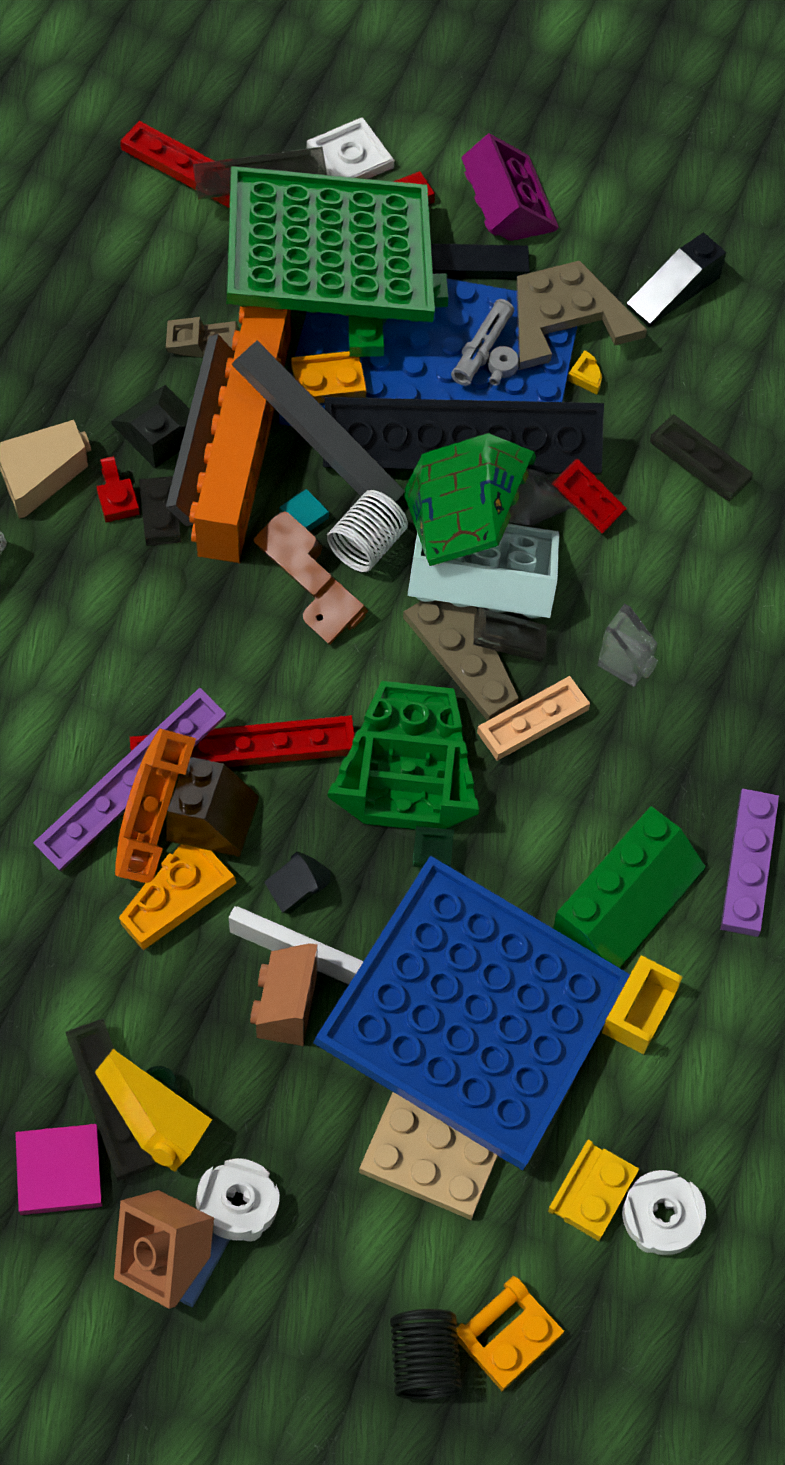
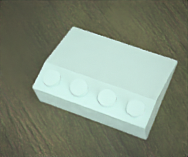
(508, 577)

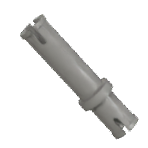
(466, 368)

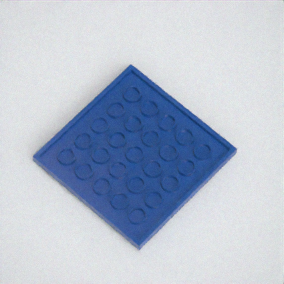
(473, 1012)

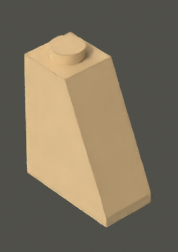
(42, 464)

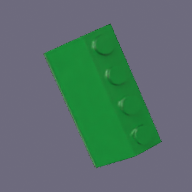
(631, 889)

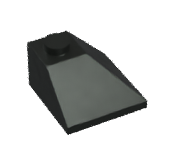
(155, 425)

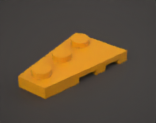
(179, 890)

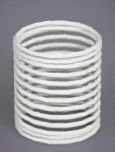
(361, 542)

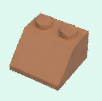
(286, 994)
(161, 1246)

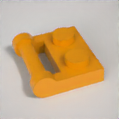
(518, 1343)

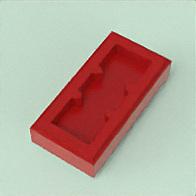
(588, 496)

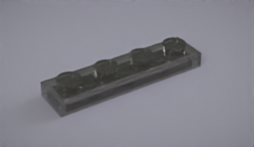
(213, 177)
(90, 1047)

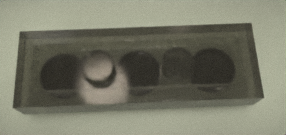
(701, 457)

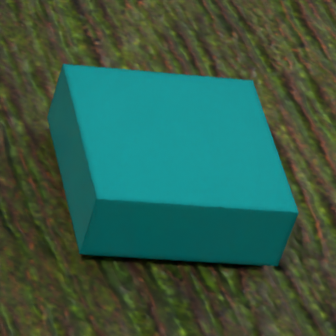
(306, 510)

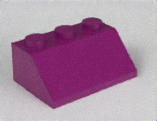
(508, 190)

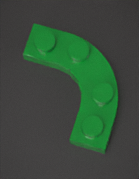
(367, 332)

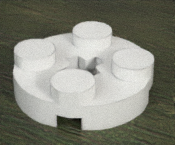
(242, 1221)
(651, 1232)

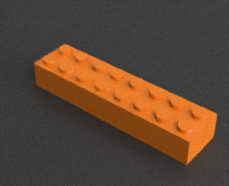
(239, 442)

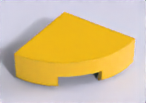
(586, 373)

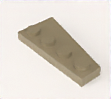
(476, 669)

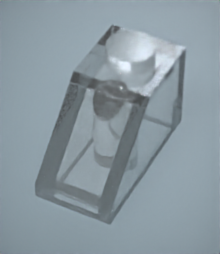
(538, 499)
(628, 648)

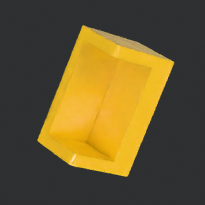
(642, 1004)

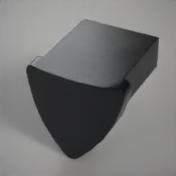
(297, 881)

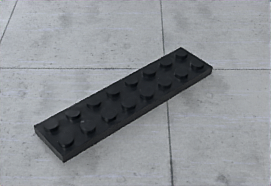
(403, 429)

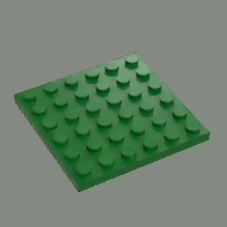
(329, 245)

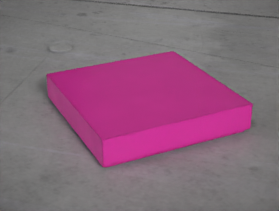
(58, 1169)

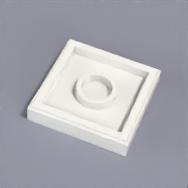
(353, 151)

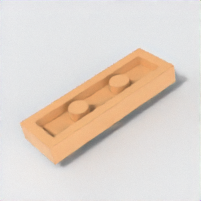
(533, 718)

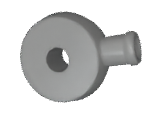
(502, 364)

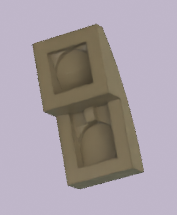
(190, 335)

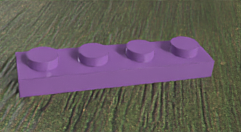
(749, 863)

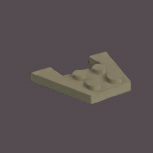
(562, 300)

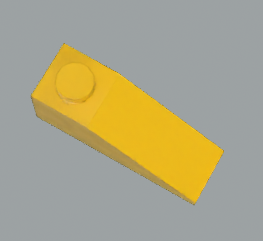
(155, 1115)

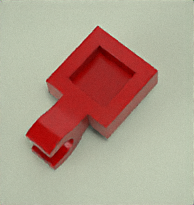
(116, 496)

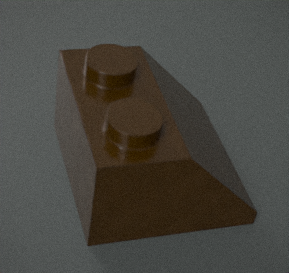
(211, 808)

